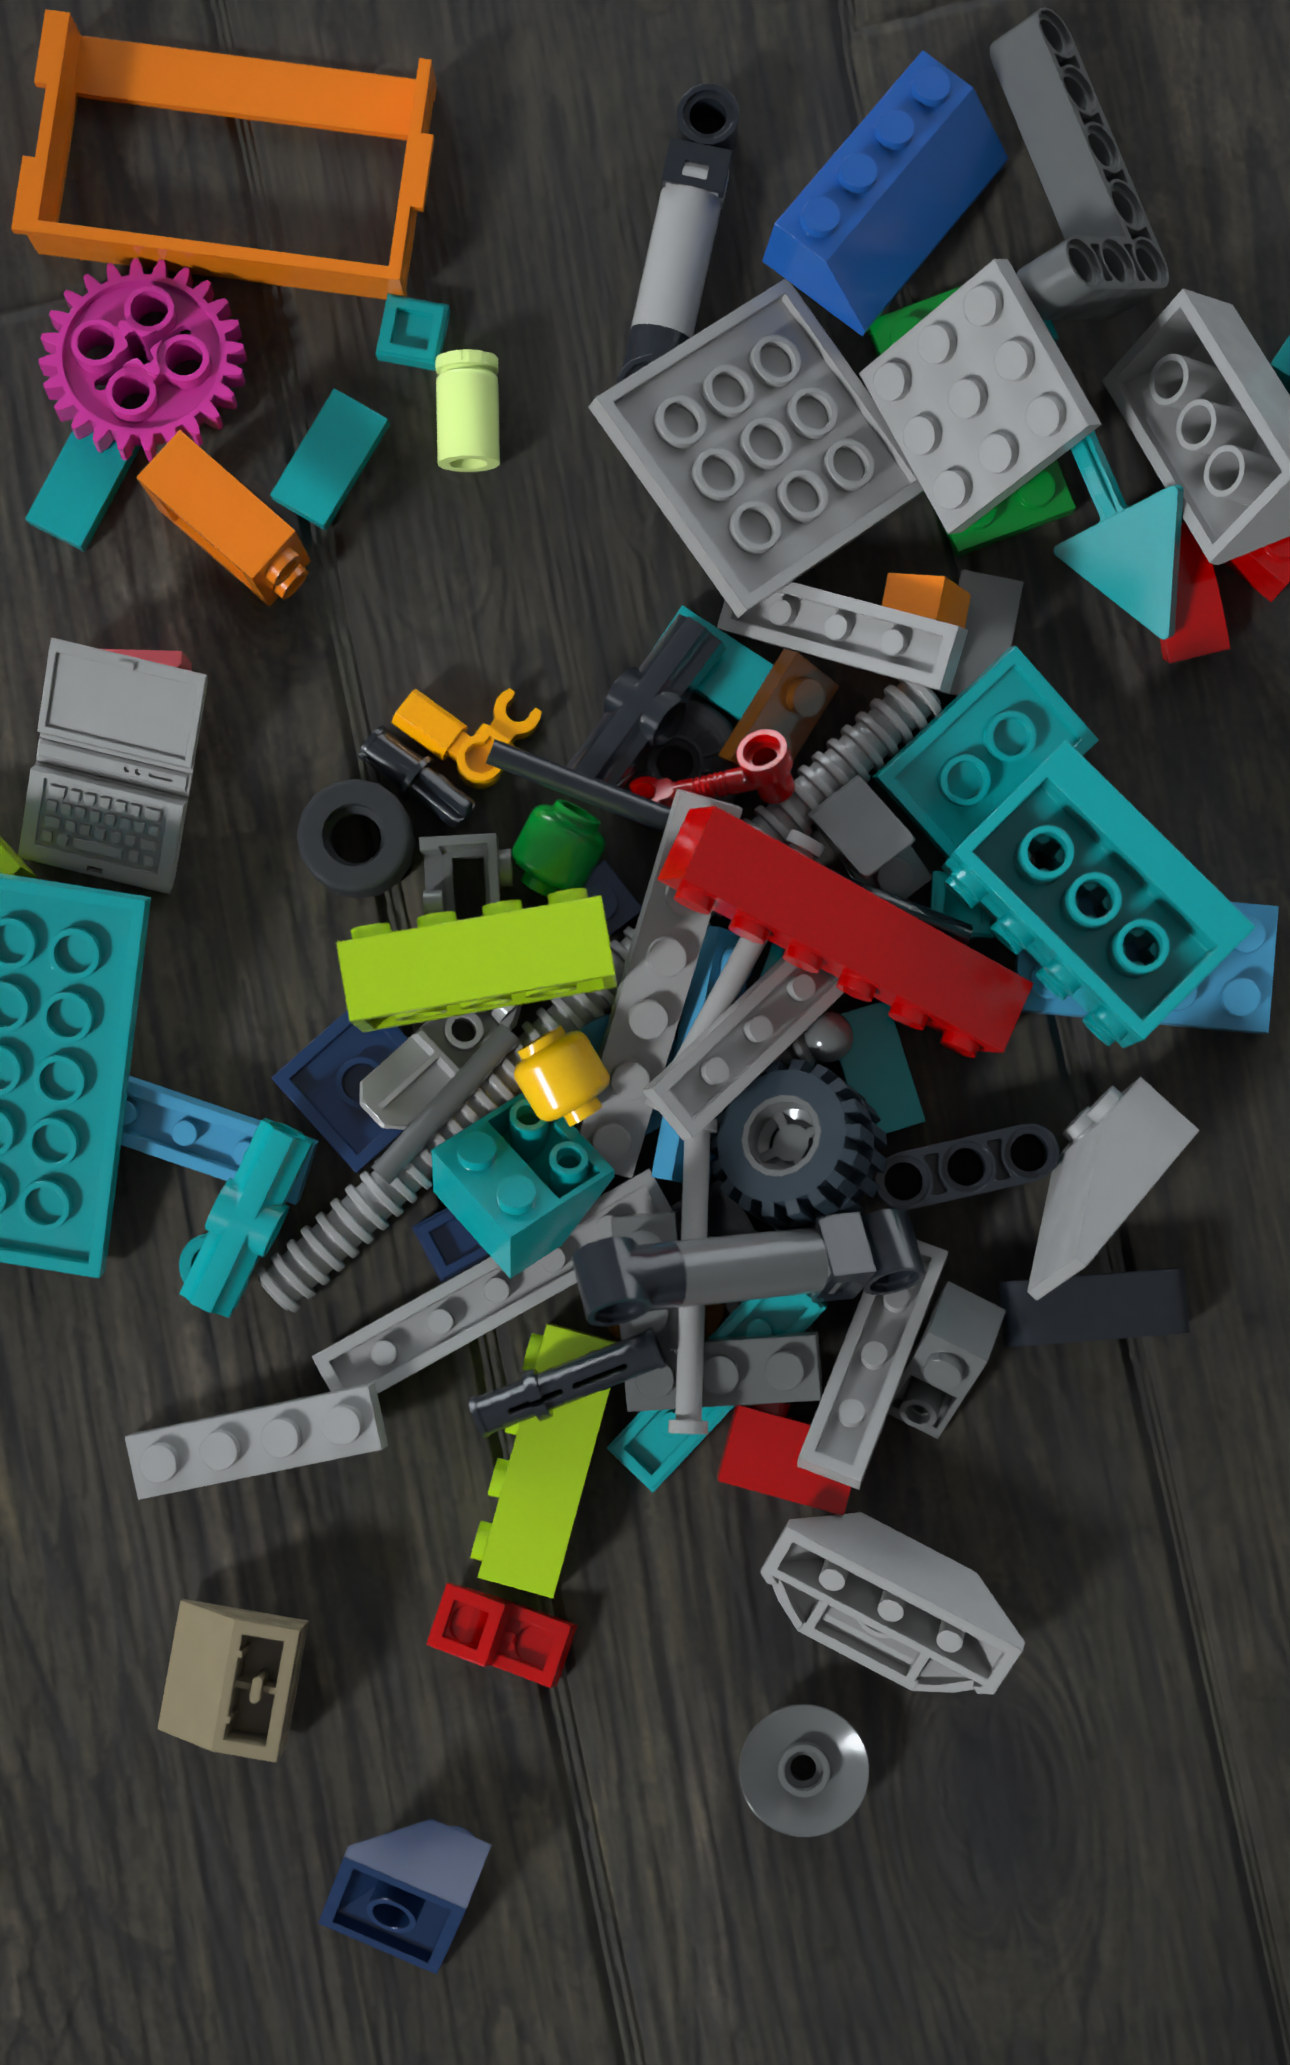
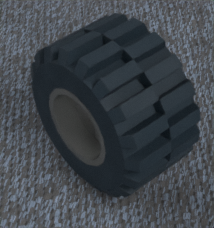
(798, 1146)

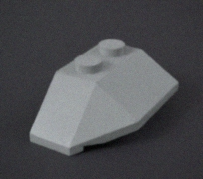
(891, 1604)

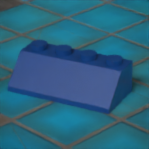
(888, 195)

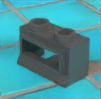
(439, 868)

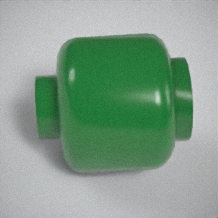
(558, 847)

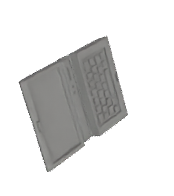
(112, 765)

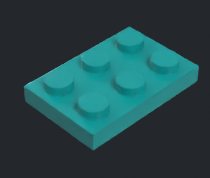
(980, 750)

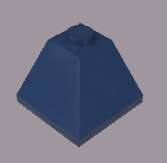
(407, 1890)

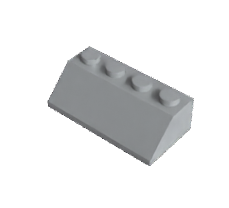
(1211, 422)

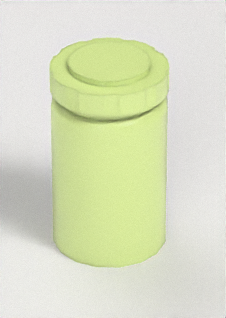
(467, 410)

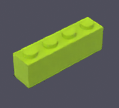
(543, 1477)

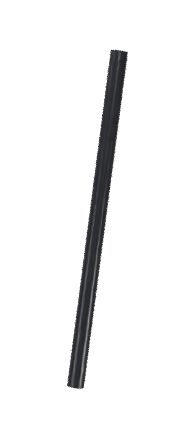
(656, 815)

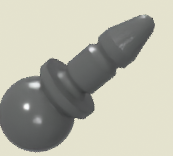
(824, 1040)

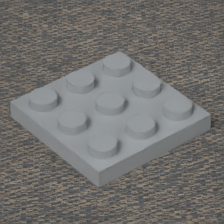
(979, 397)

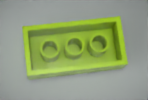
(476, 962)

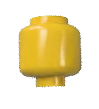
(561, 1076)

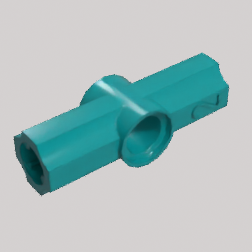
(246, 1217)

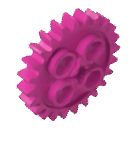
(111, 317)

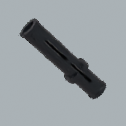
(565, 1383)

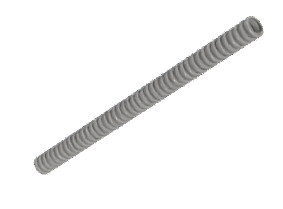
(375, 1199)

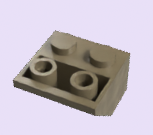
(233, 1679)

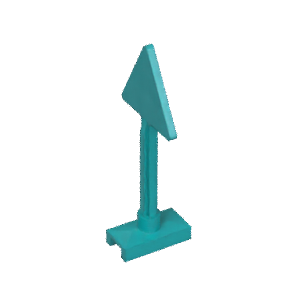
(1132, 548)

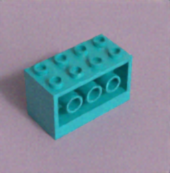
(1128, 871)

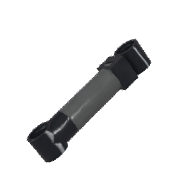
(826, 1259)

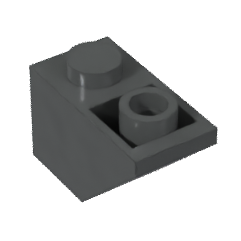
(946, 1359)

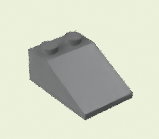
(1102, 1175)

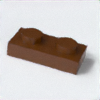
(786, 702)

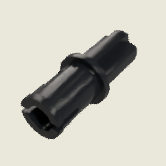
(416, 777)

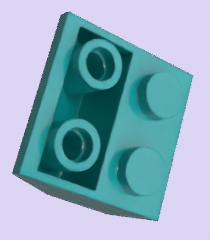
(519, 1182)

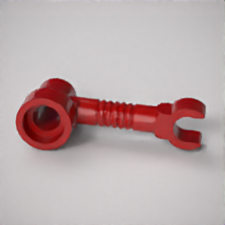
(763, 767)

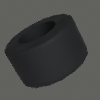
(351, 799)

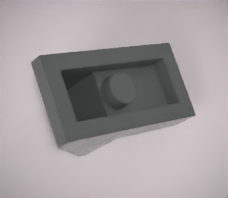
(870, 840)

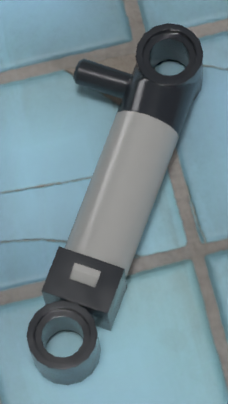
(683, 228)

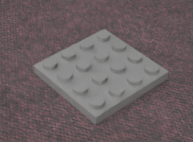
(759, 446)

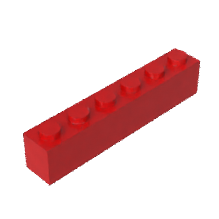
(844, 931)

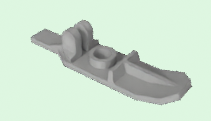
(424, 1065)

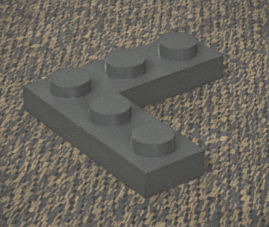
(734, 1368)

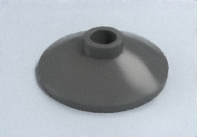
(809, 1803)

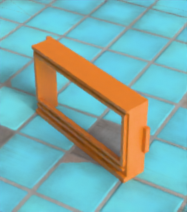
(225, 87)

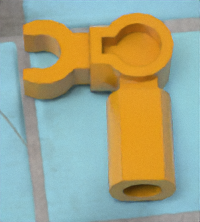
(446, 735)

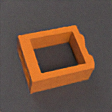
(226, 519)

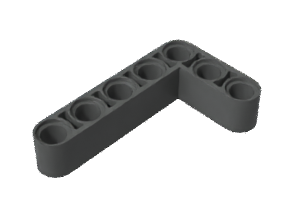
(1108, 245)

